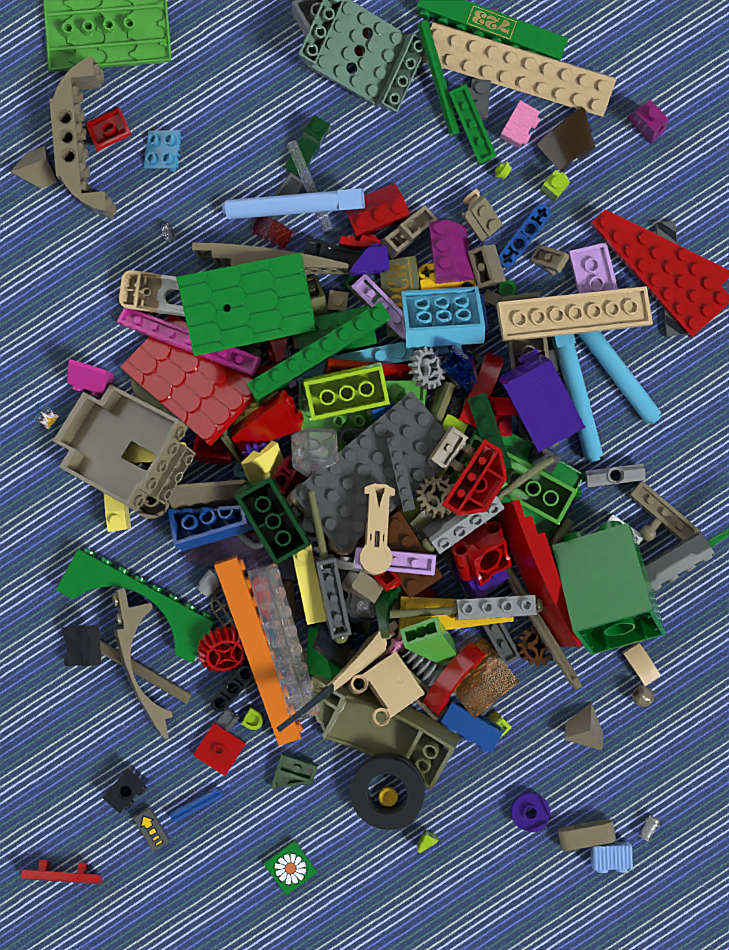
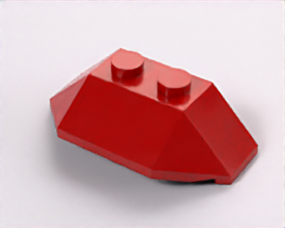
(478, 482)

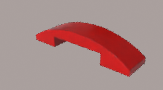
(452, 676)

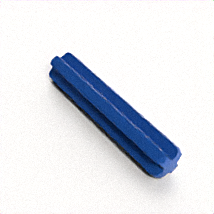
(196, 804)

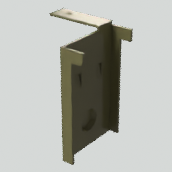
(226, 438)

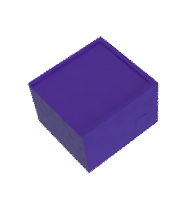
(540, 400)

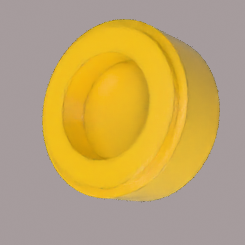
(388, 796)

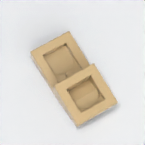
(641, 663)

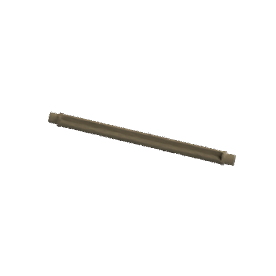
(545, 634)

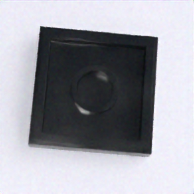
(327, 647)

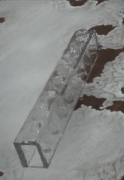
(282, 639)

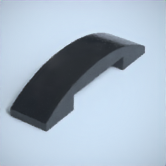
(330, 251)

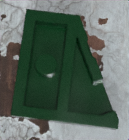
(293, 771)

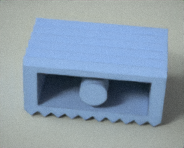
(612, 857)

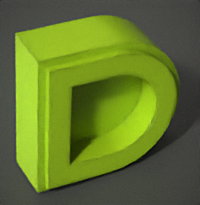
(253, 719)

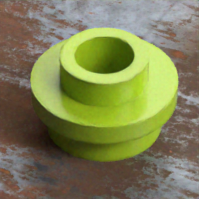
(503, 170)

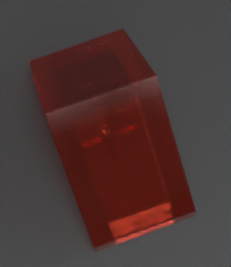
(272, 231)

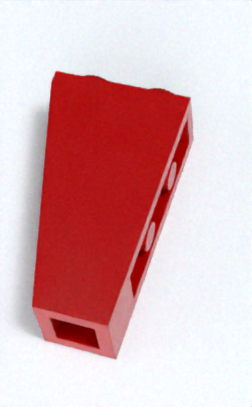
(268, 422)

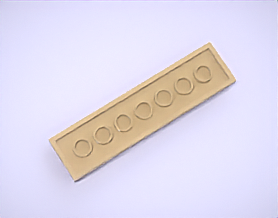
(574, 314)

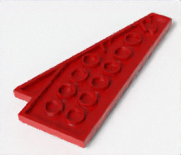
(676, 277)

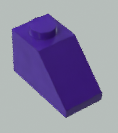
(372, 261)

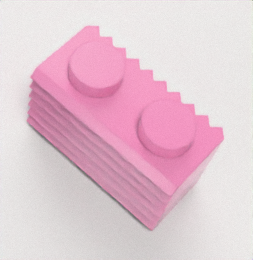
(520, 124)

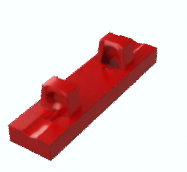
(44, 874)

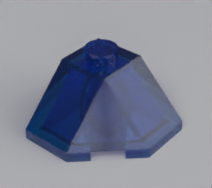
(461, 366)

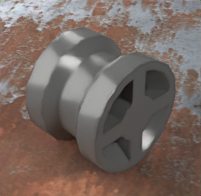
(228, 719)

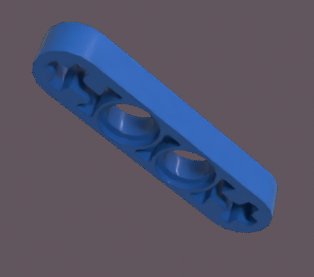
(525, 237)

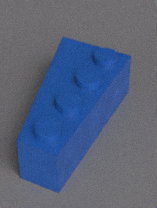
(206, 525)

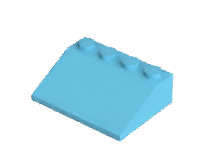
(443, 317)

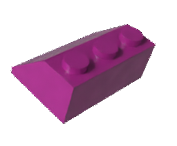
(449, 252)

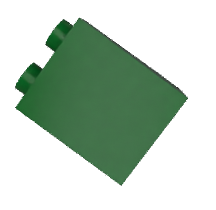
(607, 588)

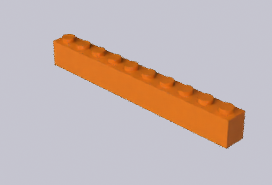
(254, 640)

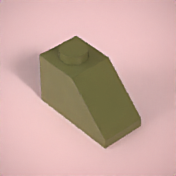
(317, 296)

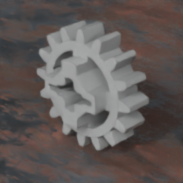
(426, 368)

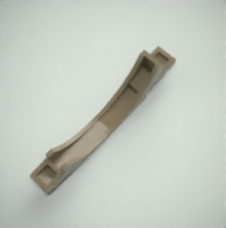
(129, 619)

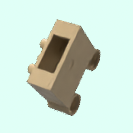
(391, 685)

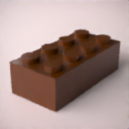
(403, 538)

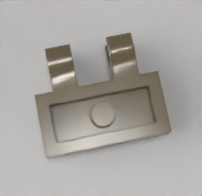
(448, 448)

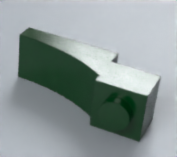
(310, 142)
(383, 605)

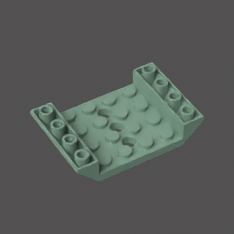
(387, 57)

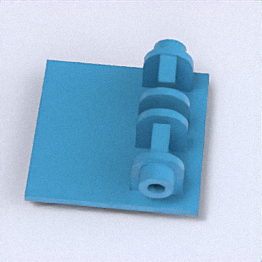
(162, 150)

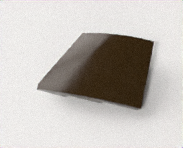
(568, 140)

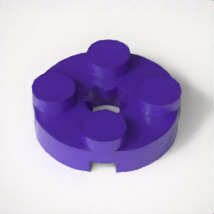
(524, 821)

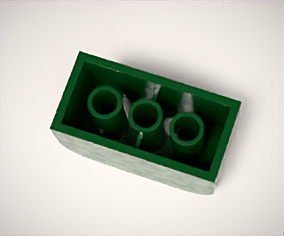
(272, 517)

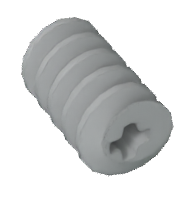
(424, 666)

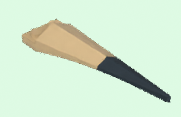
(369, 651)

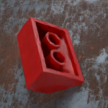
(381, 210)

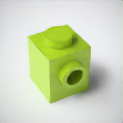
(555, 185)

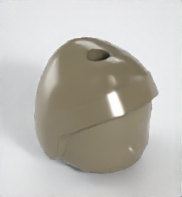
(642, 696)

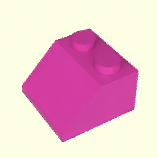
(89, 378)

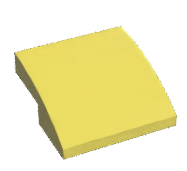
(260, 463)

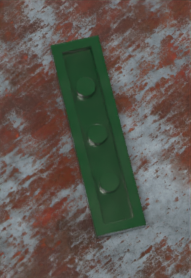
(487, 424)

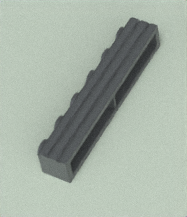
(400, 473)

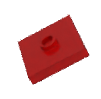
(219, 749)

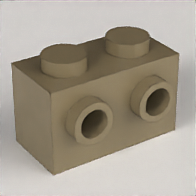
(486, 266)

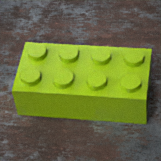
(346, 391)

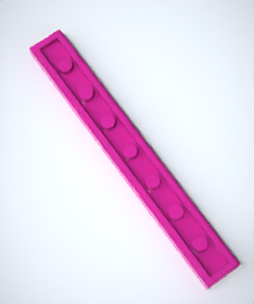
(179, 337)

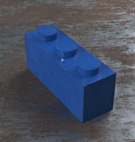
(478, 730)

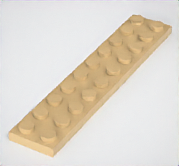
(522, 70)

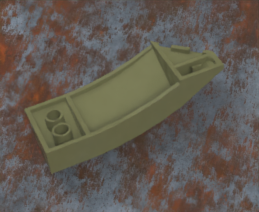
(408, 733)

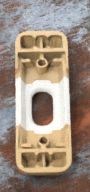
(148, 291)

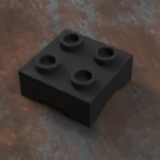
(82, 645)

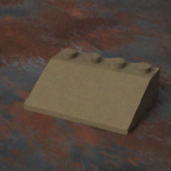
(205, 494)

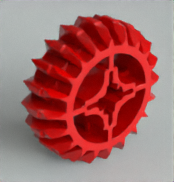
(224, 653)

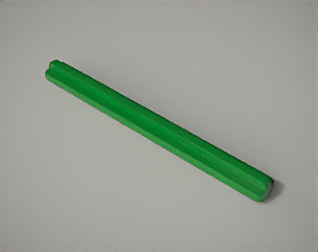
(438, 77)

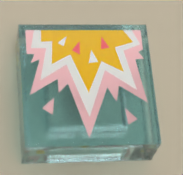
(47, 417)

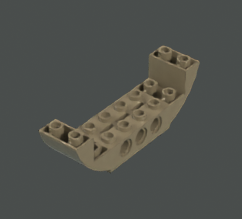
(70, 135)

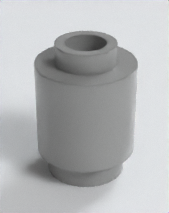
(209, 583)

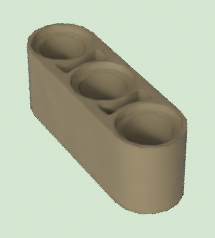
(586, 835)

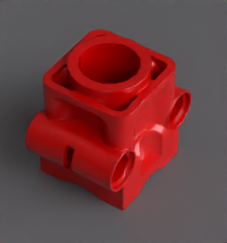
(481, 553)

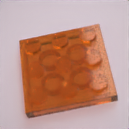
(486, 682)

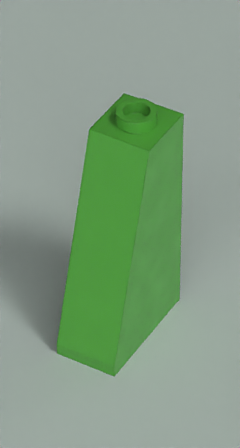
(430, 641)

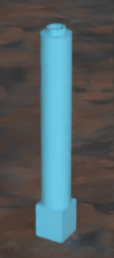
(621, 376)
(577, 391)

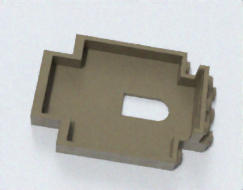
(100, 436)

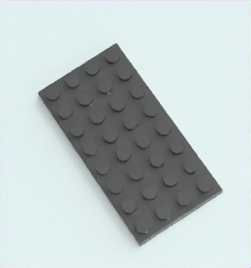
(367, 462)

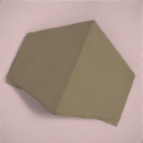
(36, 168)
(585, 728)

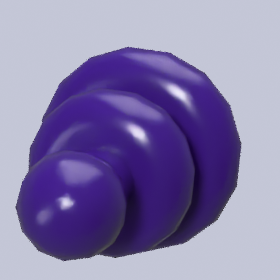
(256, 447)

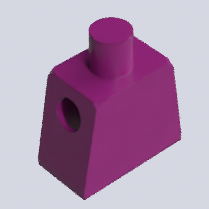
(649, 120)

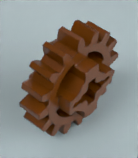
(529, 644)

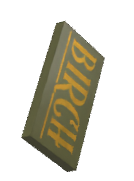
(400, 277)

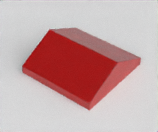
(108, 129)

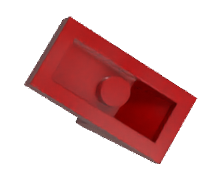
(503, 411)

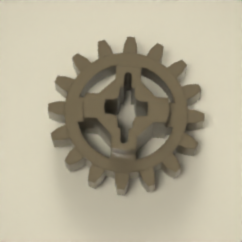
(429, 501)

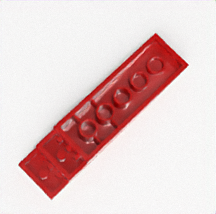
(538, 570)

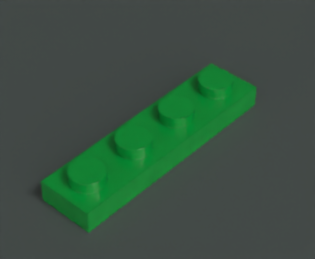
(472, 124)

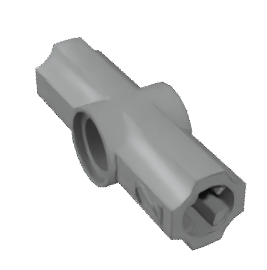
(627, 474)

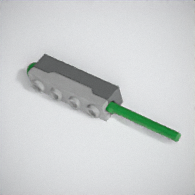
(682, 558)

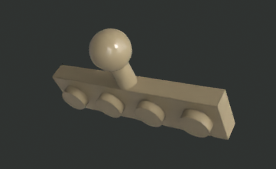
(662, 513)

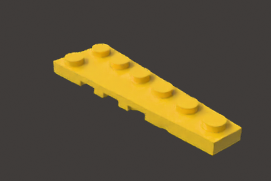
(447, 620)

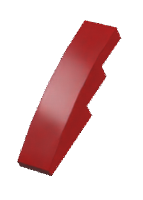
(486, 380)

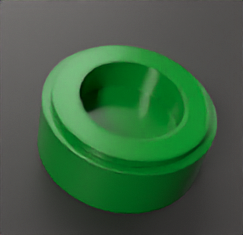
(507, 288)

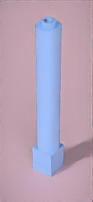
(294, 204)

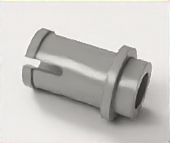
(649, 828)

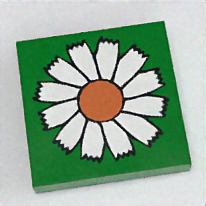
(290, 867)

